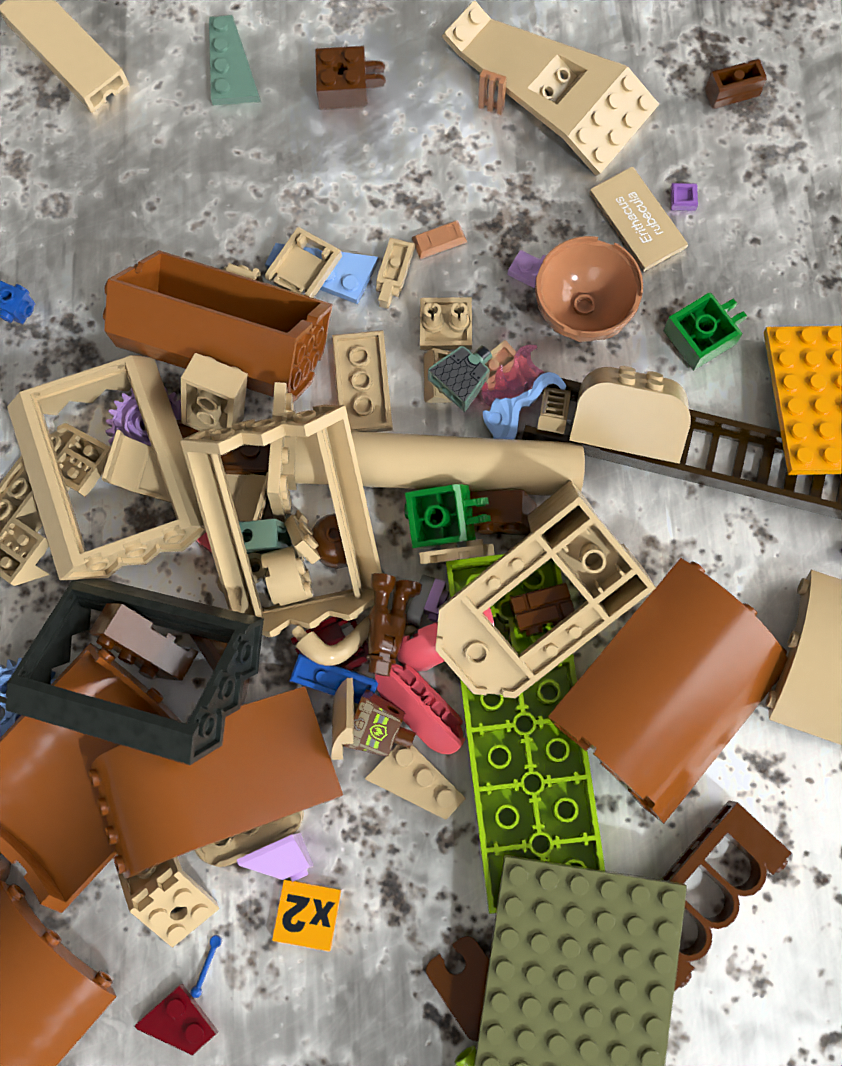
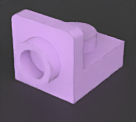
(525, 268)
(436, 598)

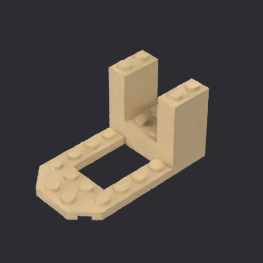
(591, 559)

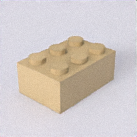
(212, 394)

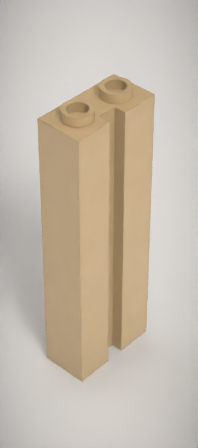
(65, 49)

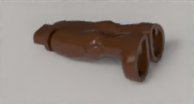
(387, 628)

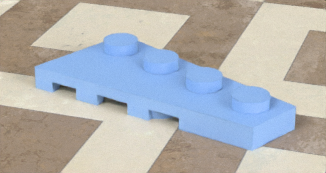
(348, 277)

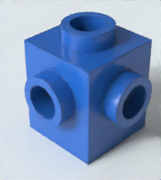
(15, 303)

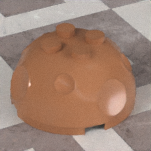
(588, 289)

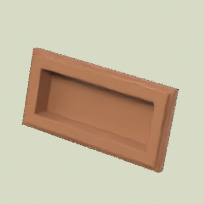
(439, 239)

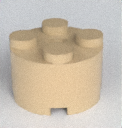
(286, 576)

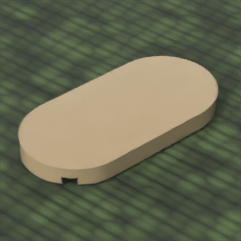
(228, 850)

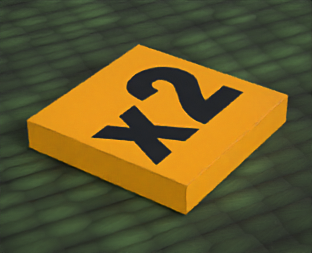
(307, 915)

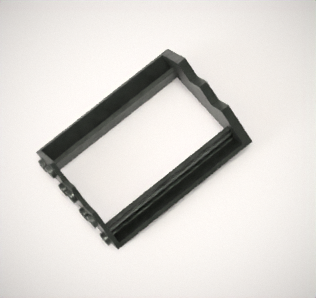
(33, 696)

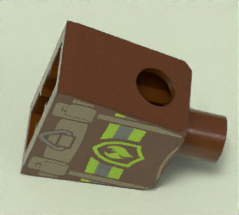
(379, 726)

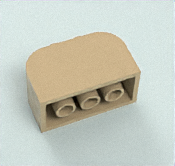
(632, 413)

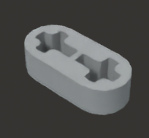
(416, 609)

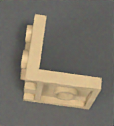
(158, 891)

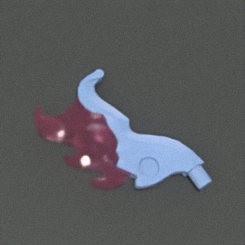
(515, 391)

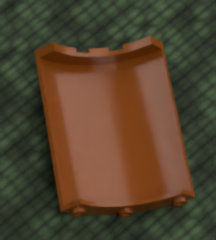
(672, 687)
(46, 790)
(44, 988)

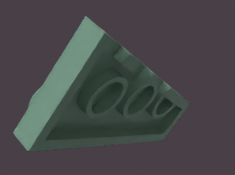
(229, 67)

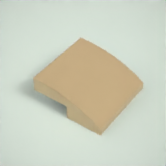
(342, 718)

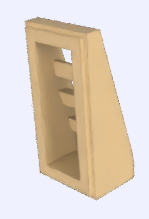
(557, 420)

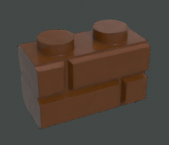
(735, 83)
(541, 609)

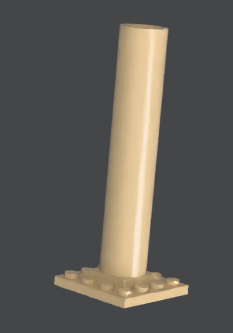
(423, 462)

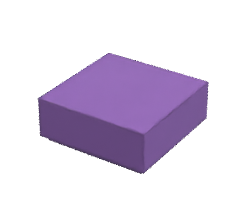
(684, 196)

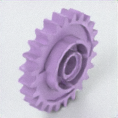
(129, 420)

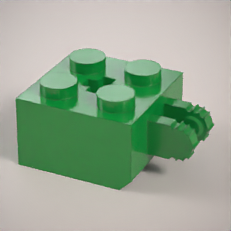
(704, 329)
(457, 520)

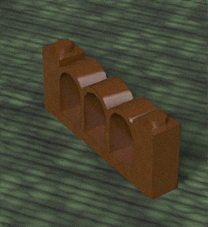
(756, 843)

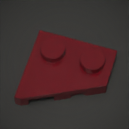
(178, 1022)

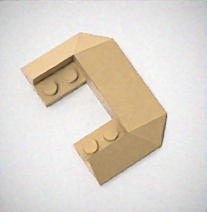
(21, 545)

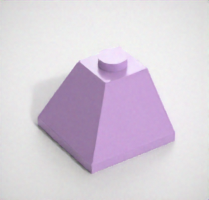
(280, 859)

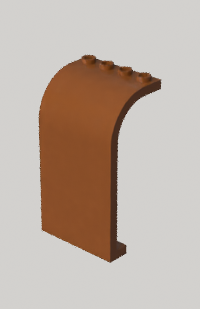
(263, 772)

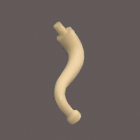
(335, 654)

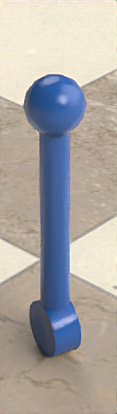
(215, 942)

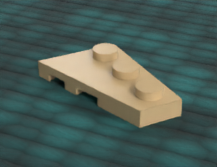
(417, 781)

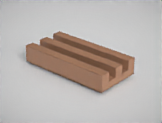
(483, 101)

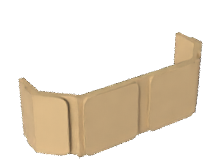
(136, 469)

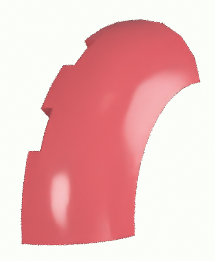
(421, 649)

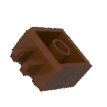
(345, 77)

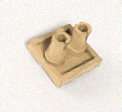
(445, 323)

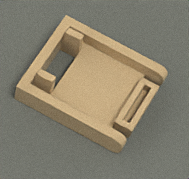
(301, 270)

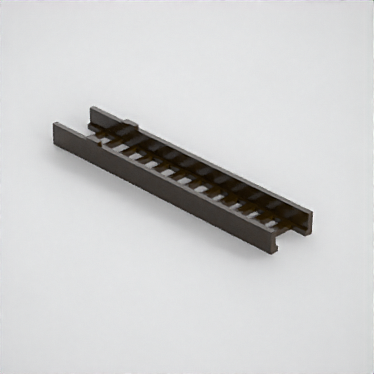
(718, 427)

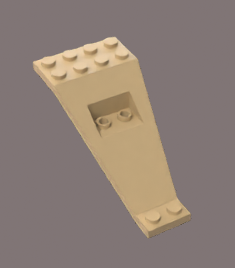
(591, 108)

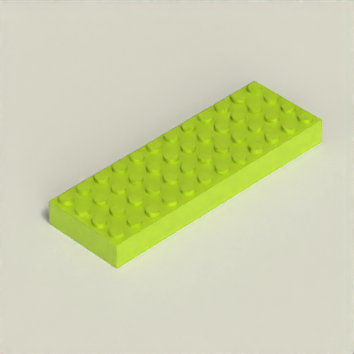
(525, 772)

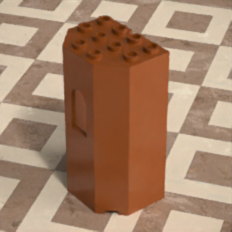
(183, 308)

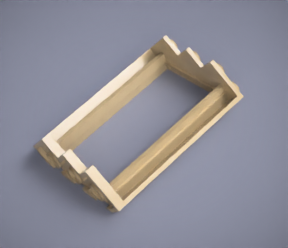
(49, 486)
(223, 529)

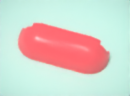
(425, 709)

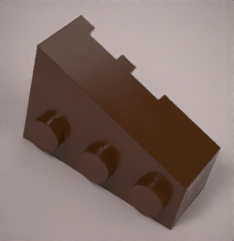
(507, 512)

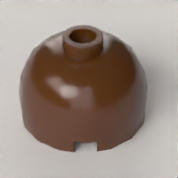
(330, 544)

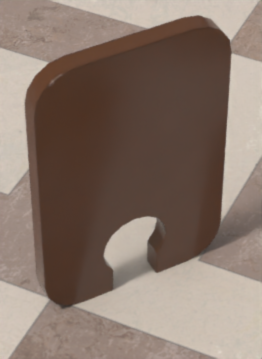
(462, 991)

